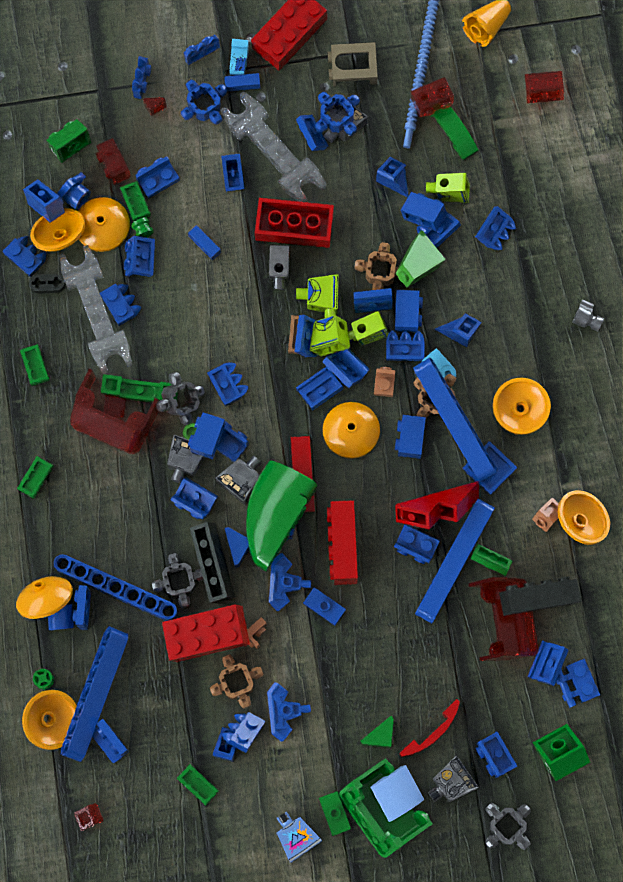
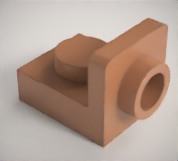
(384, 382)
(547, 515)
(256, 629)

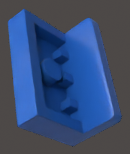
(346, 367)
(194, 499)
(496, 755)

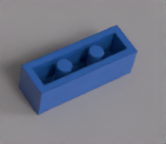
(242, 82)
(204, 242)

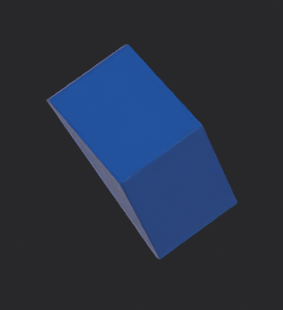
(232, 172)
(238, 546)
(223, 749)

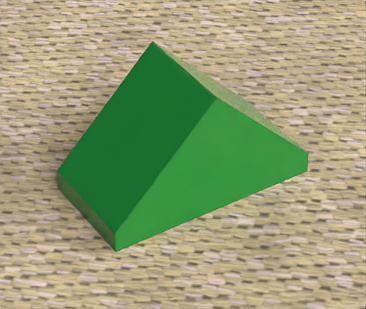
(381, 735)

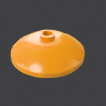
(110, 232)
(59, 233)
(526, 394)
(349, 442)
(583, 517)
(44, 597)
(60, 711)

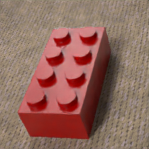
(288, 31)
(294, 222)
(343, 539)
(205, 633)

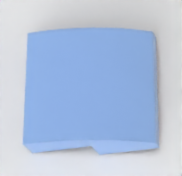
(397, 793)

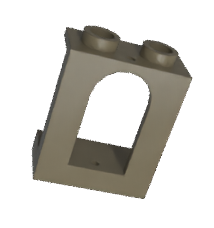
(339, 75)

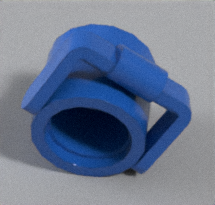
(74, 192)
(62, 619)

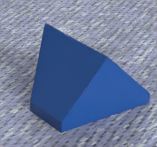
(393, 176)
(461, 329)

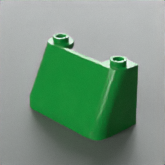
(368, 814)

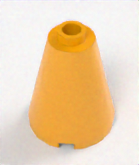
(486, 21)

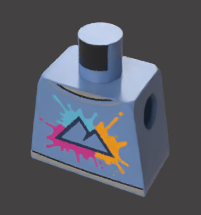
(296, 836)

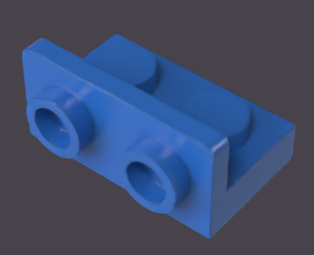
(157, 177)
(139, 256)
(232, 443)
(417, 544)
(109, 741)

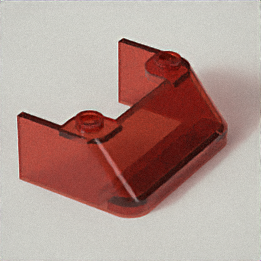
(122, 435)
(514, 632)

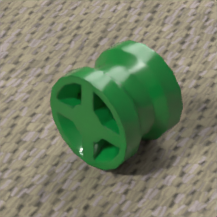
(142, 227)
(40, 676)

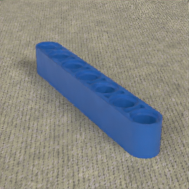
(455, 419)
(454, 561)
(109, 581)
(94, 694)

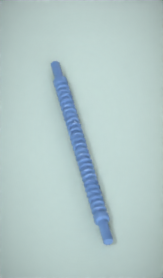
(410, 125)

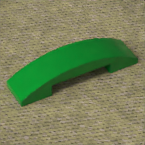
(456, 131)
(133, 389)

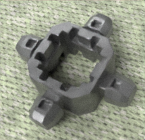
(169, 404)
(158, 585)
(492, 840)

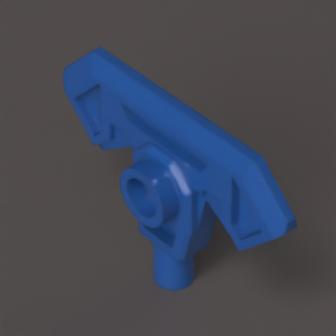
(283, 582)
(282, 711)

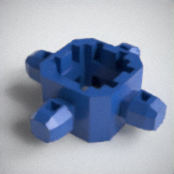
(212, 111)
(347, 122)

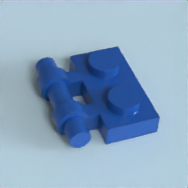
(582, 680)

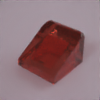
(154, 105)
(114, 406)
(88, 816)

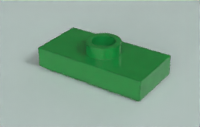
(135, 201)
(34, 365)
(35, 477)
(491, 559)
(197, 784)
(334, 813)

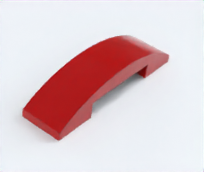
(302, 461)
(414, 748)

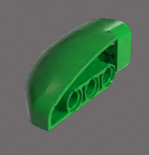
(275, 510)

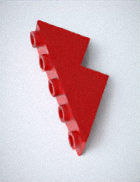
(445, 505)

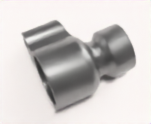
(585, 317)

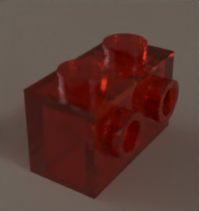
(544, 87)
(432, 97)
(113, 161)

